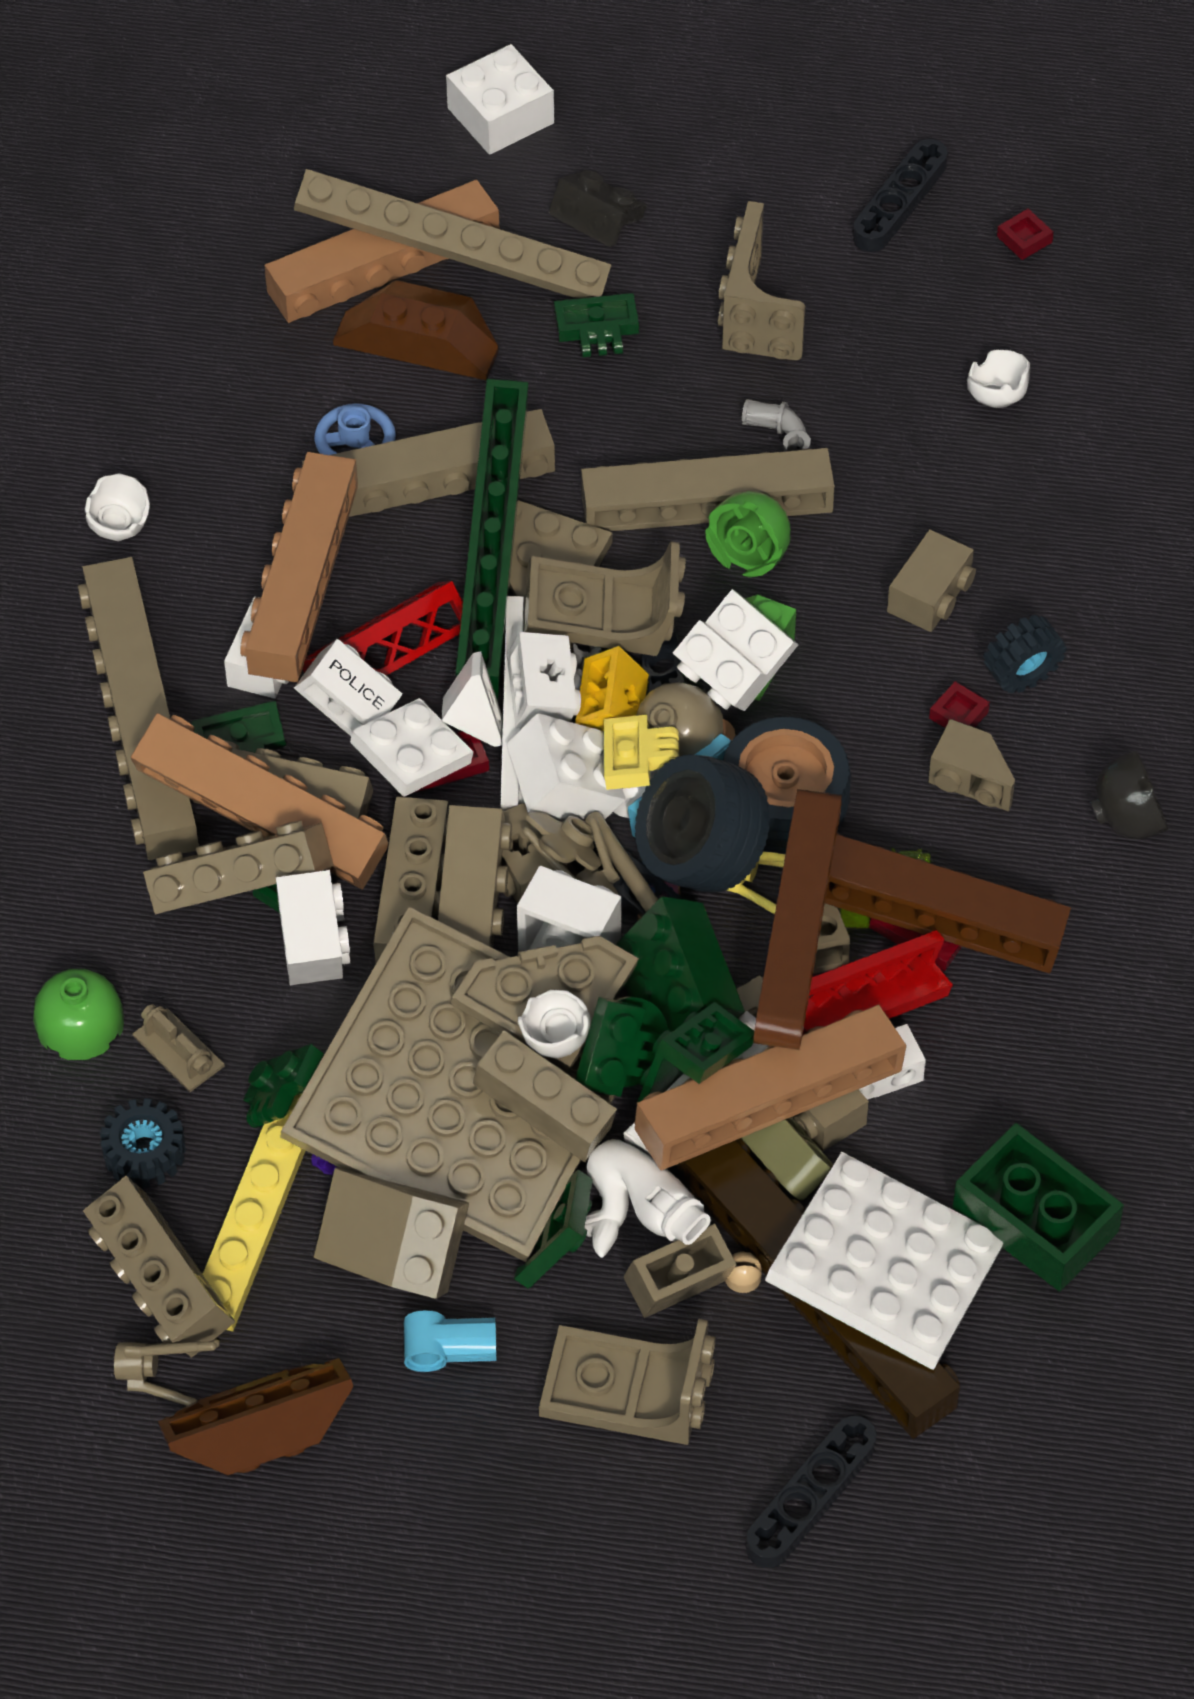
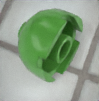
(749, 532)
(78, 1014)

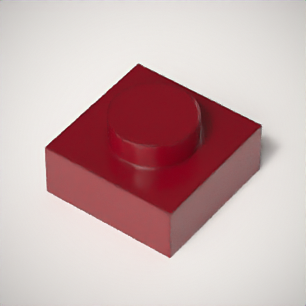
(1025, 234)
(959, 705)

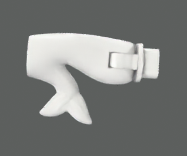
(656, 1196)

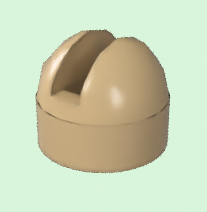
(746, 1275)

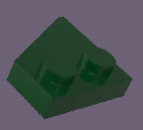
(562, 1232)

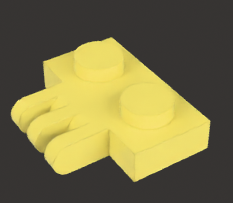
(635, 750)

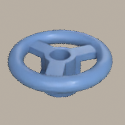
(352, 427)

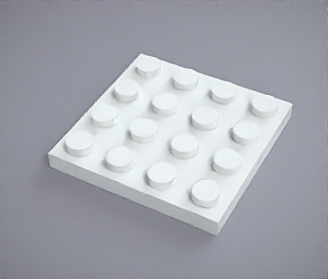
(886, 1260)

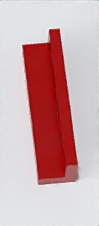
(398, 617)
(888, 978)

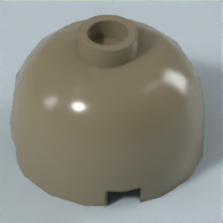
(687, 710)

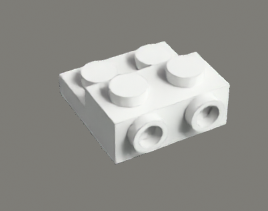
(734, 652)

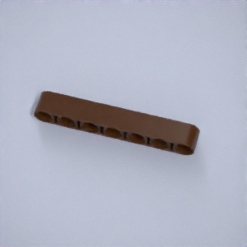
(797, 920)

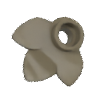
(566, 839)

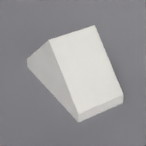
(472, 703)

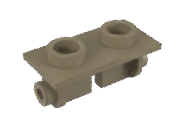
(176, 1047)

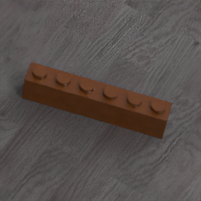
(955, 904)

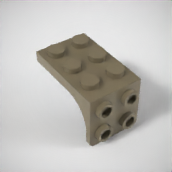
(749, 317)
(606, 604)
(629, 1383)

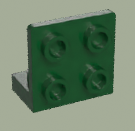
(696, 1049)

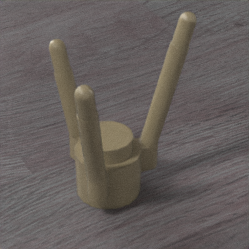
(605, 877)
(140, 1360)

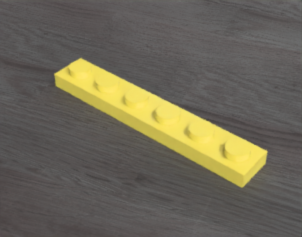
(253, 1216)

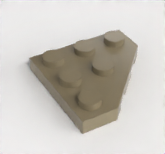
(553, 537)
(500, 988)

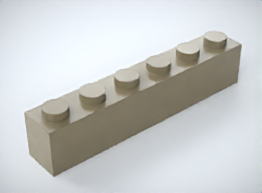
(437, 464)
(690, 490)

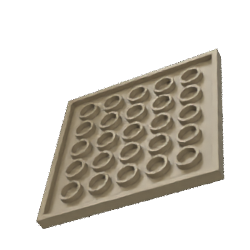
(403, 1101)

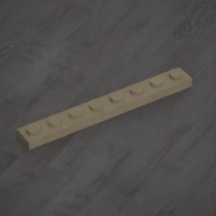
(451, 236)

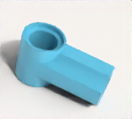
(435, 1340)

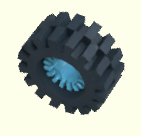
(1024, 654)
(120, 1138)

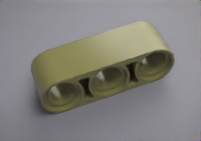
(790, 1157)

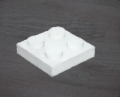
(411, 747)

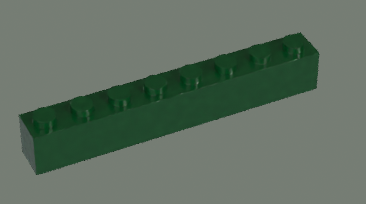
(493, 525)

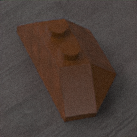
(421, 329)
(260, 1418)

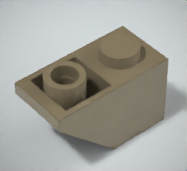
(971, 766)

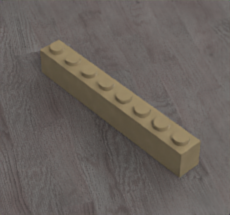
(137, 695)

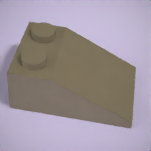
(391, 1233)

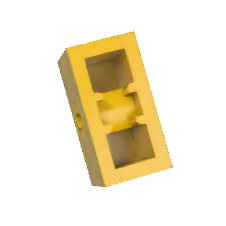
(610, 687)

